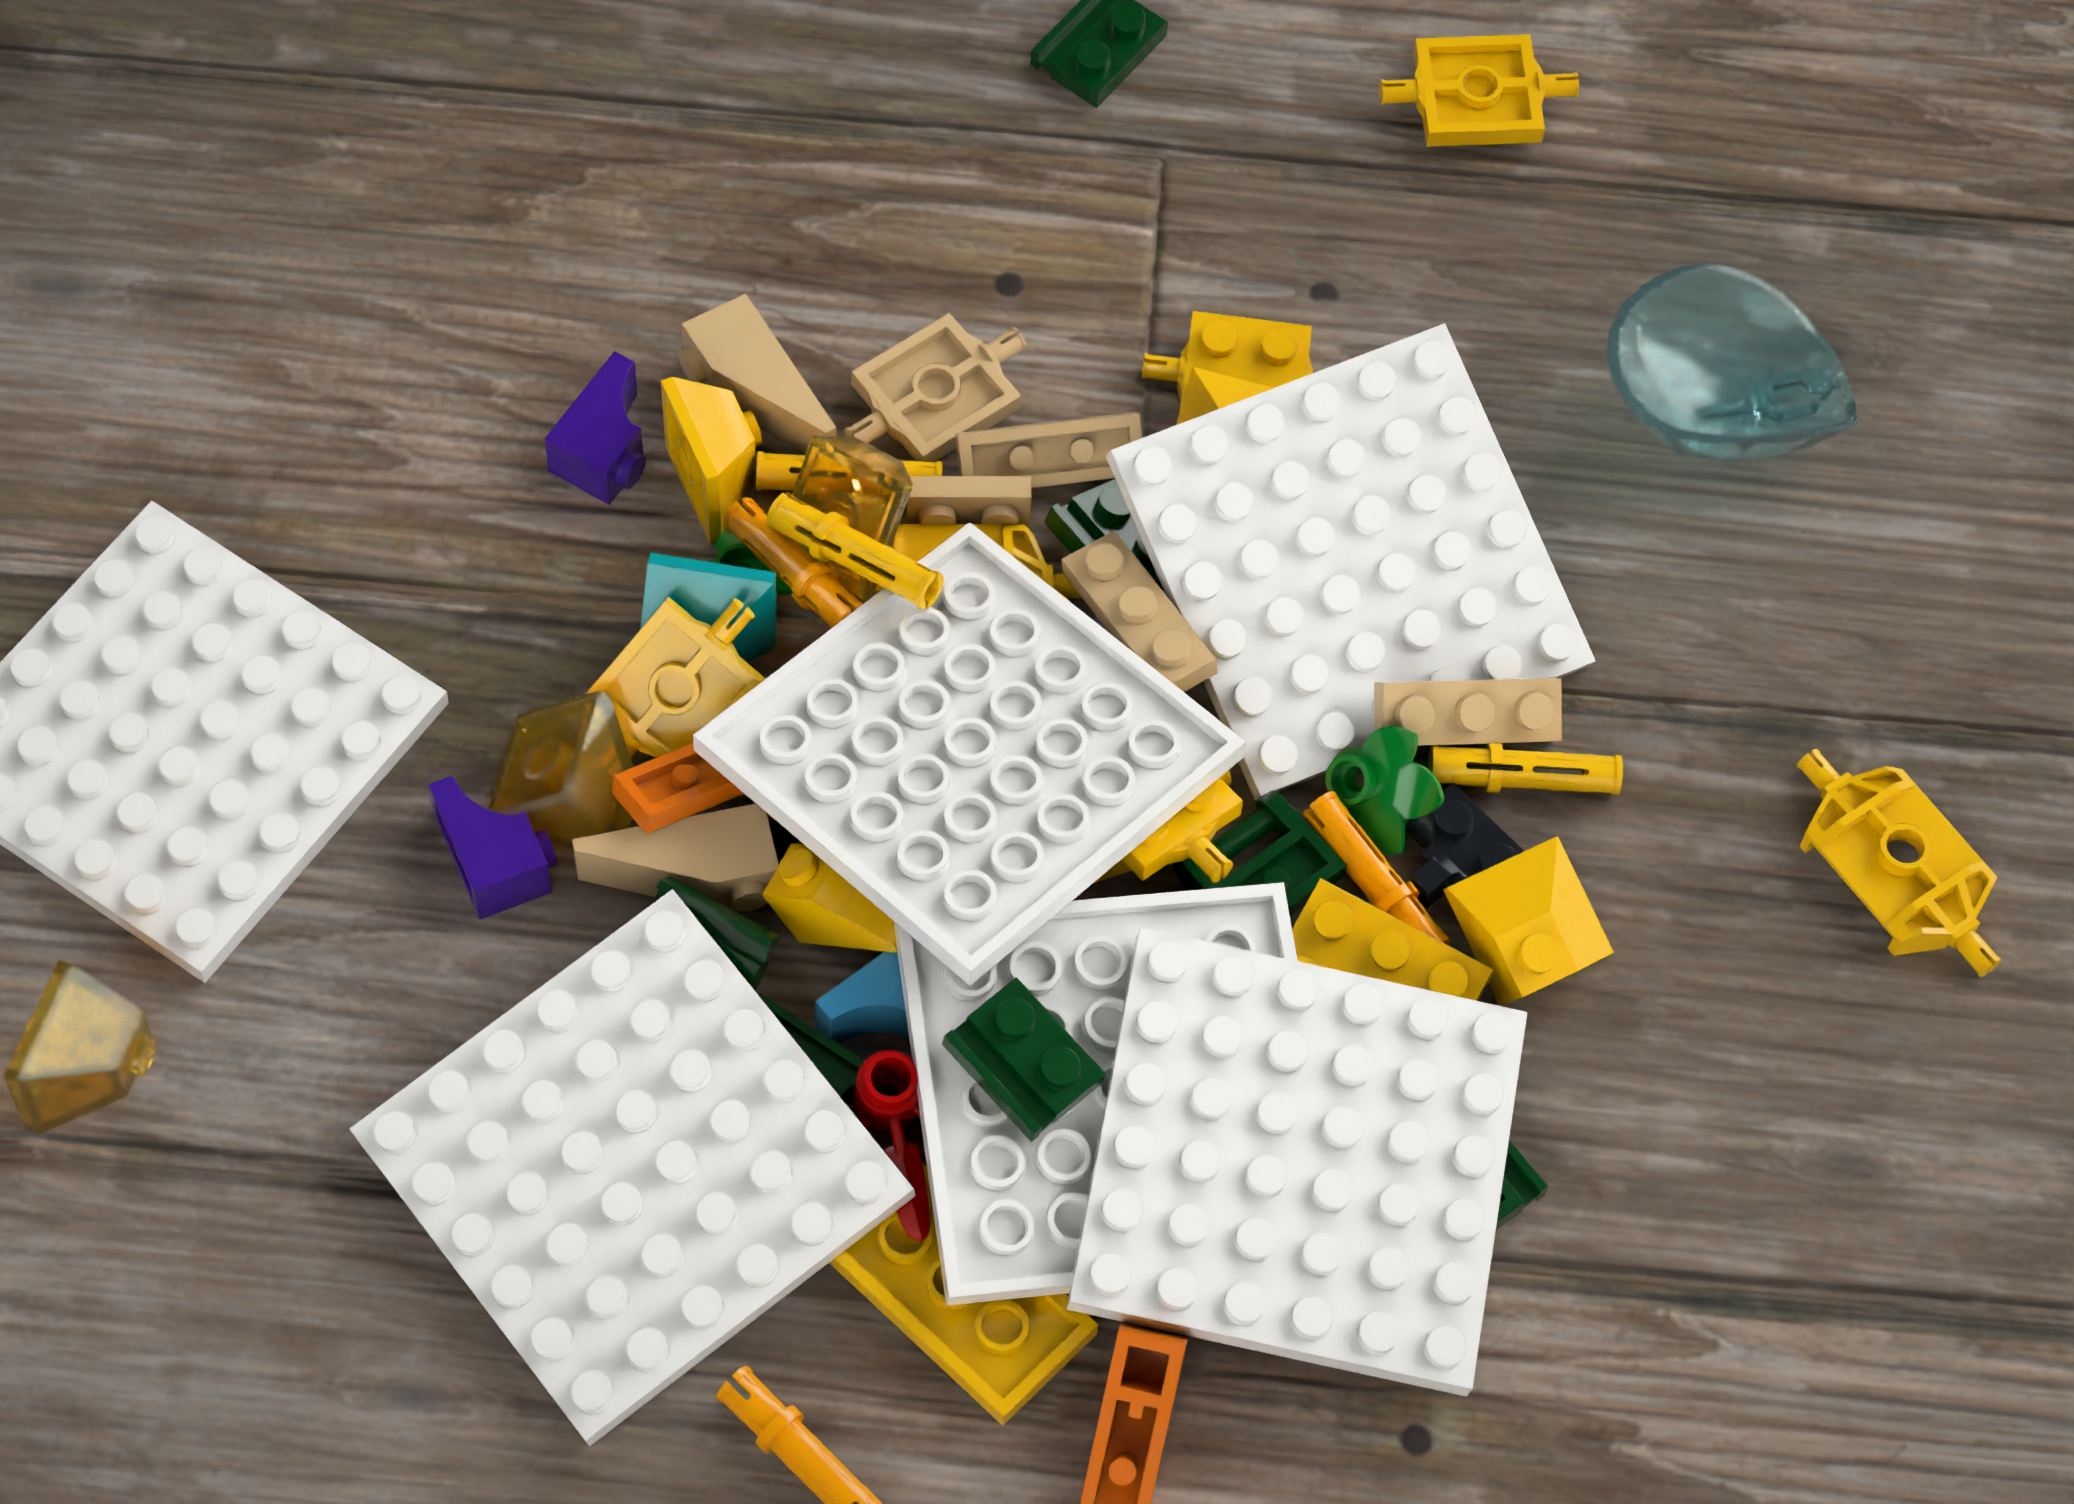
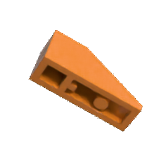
(1134, 1416)

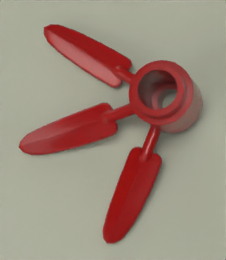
(896, 1074)

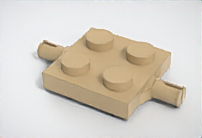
(936, 387)

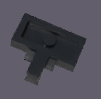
(1456, 845)

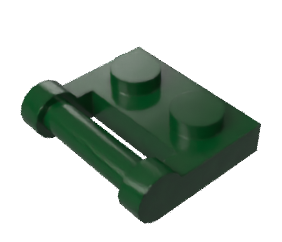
(1295, 858)

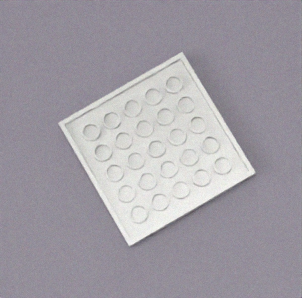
(1346, 545)
(192, 738)
(969, 753)
(1300, 1162)
(632, 1165)
(1016, 1206)

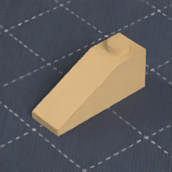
(739, 353)
(715, 853)

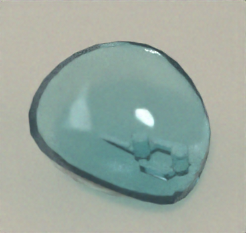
(1726, 367)

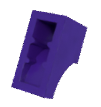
(594, 439)
(493, 851)

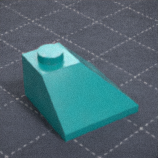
(706, 592)

